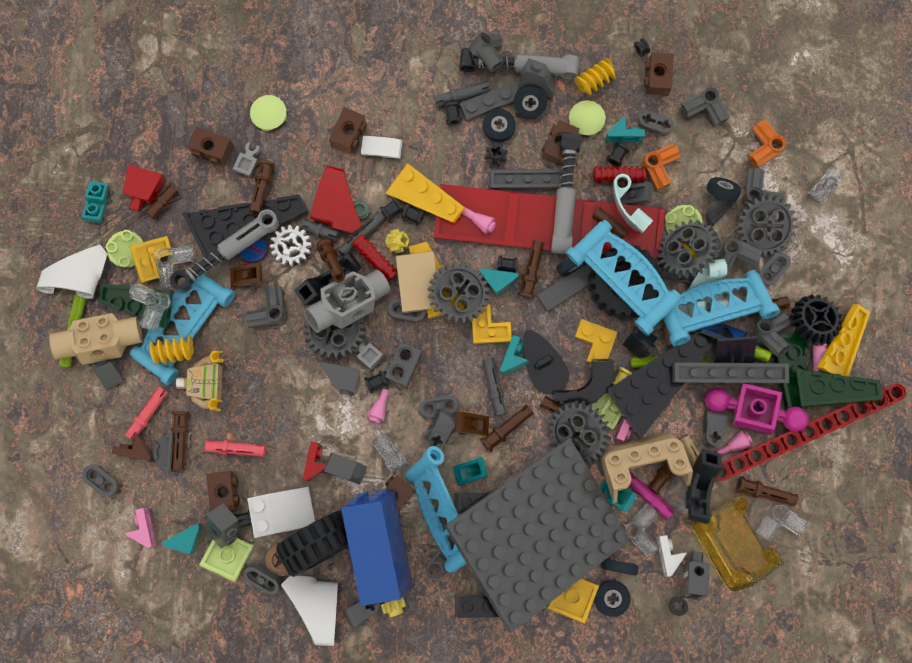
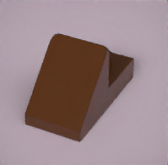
(246, 275)
(472, 424)
(139, 451)

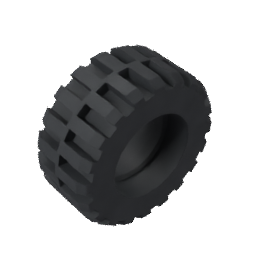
(606, 300)
(313, 544)

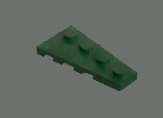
(119, 298)
(797, 358)
(834, 389)

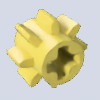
(397, 241)
(393, 607)

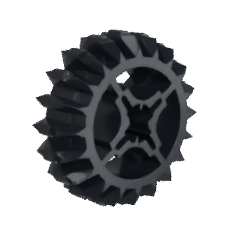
(806, 312)

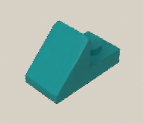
(619, 133)
(511, 360)
(624, 499)

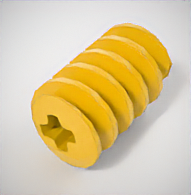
(595, 76)
(171, 351)

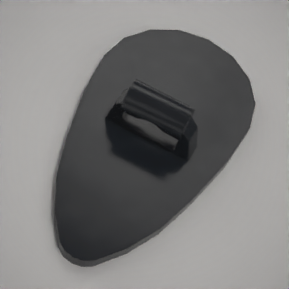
(546, 366)

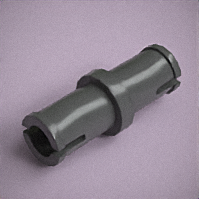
(320, 230)

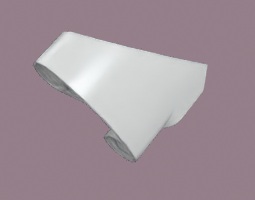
(75, 272)
(316, 605)

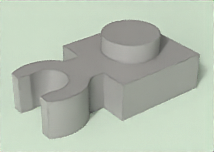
(246, 162)
(369, 355)

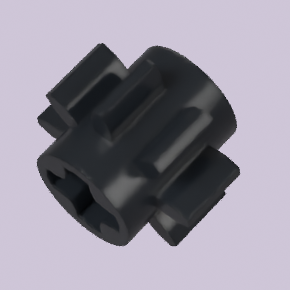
(493, 150)

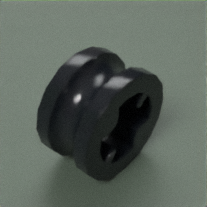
(642, 47)
(678, 600)

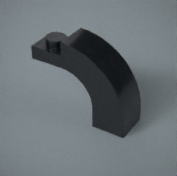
(310, 290)
(594, 389)
(699, 492)

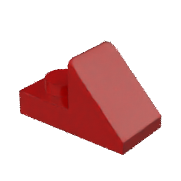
(312, 468)

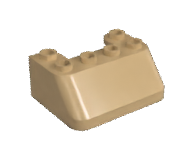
(635, 453)

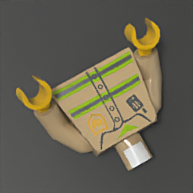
(204, 382)

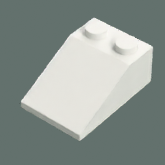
(281, 512)

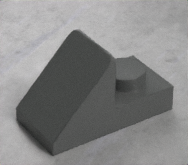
(638, 194)
(108, 373)
(345, 468)

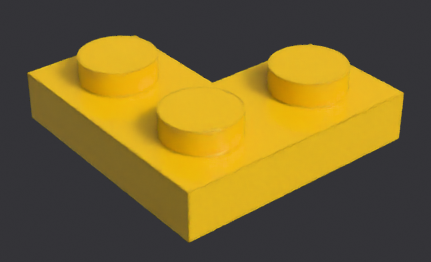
(143, 257)
(487, 332)
(600, 338)

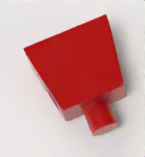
(142, 186)

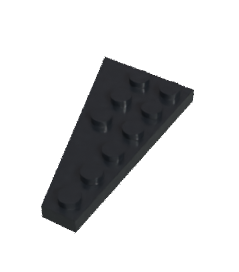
(216, 225)
(651, 388)

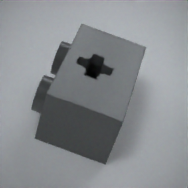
(222, 526)

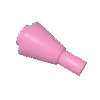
(484, 222)
(818, 352)
(377, 412)
(739, 442)

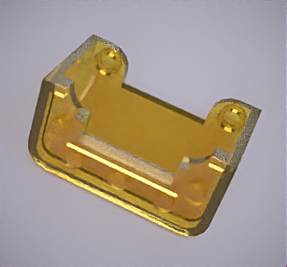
(735, 546)

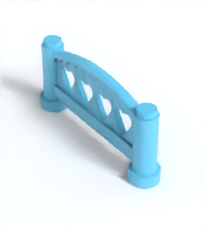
(210, 295)
(756, 301)
(649, 310)
(426, 470)

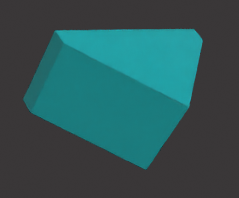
(498, 280)
(470, 471)
(186, 540)

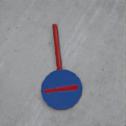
(254, 252)

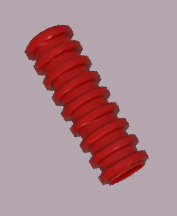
(609, 174)
(374, 257)

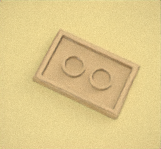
(414, 278)

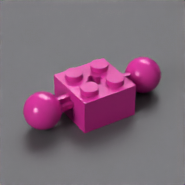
(767, 404)

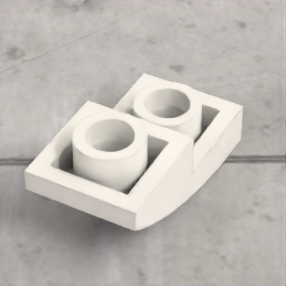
(381, 147)

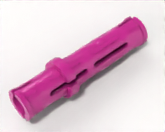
(651, 498)

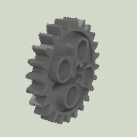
(768, 207)
(695, 236)
(444, 282)
(351, 337)
(591, 423)

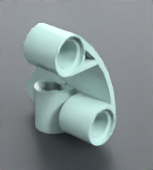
(639, 220)
(715, 272)

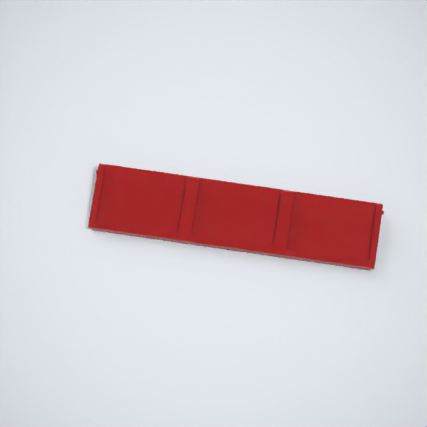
(531, 217)

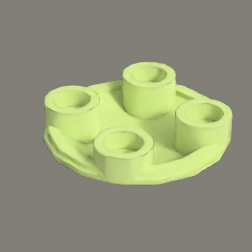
(268, 112)
(588, 117)
(680, 214)
(119, 250)

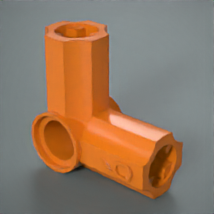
(766, 152)
(657, 172)

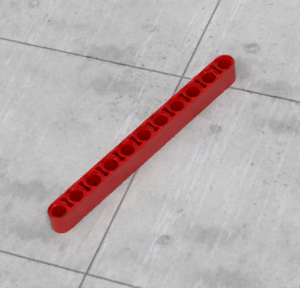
(816, 432)

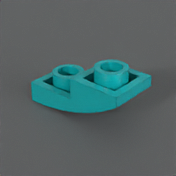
(96, 202)

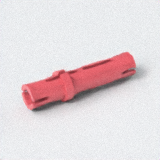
(146, 413)
(226, 447)

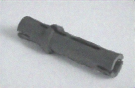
(462, 93)
(366, 229)
(496, 394)

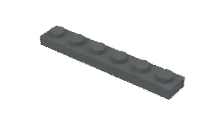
(731, 372)

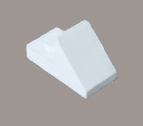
(669, 561)

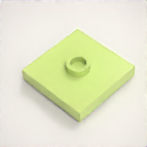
(227, 561)

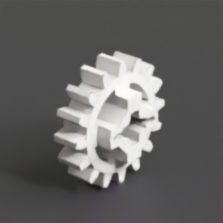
(293, 237)

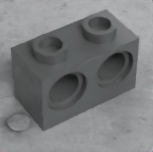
(408, 366)

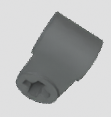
(714, 424)
(441, 426)
(439, 560)
(357, 614)

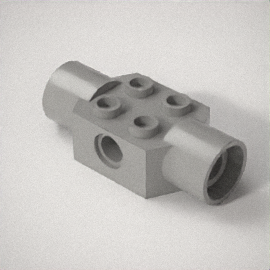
(347, 301)

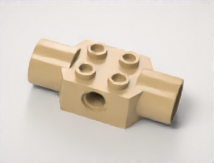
(96, 338)

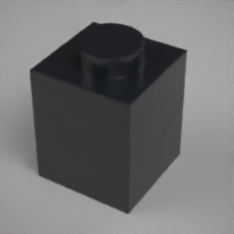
(640, 343)

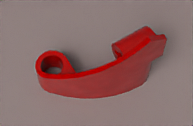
(334, 202)

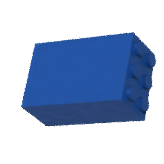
(377, 547)

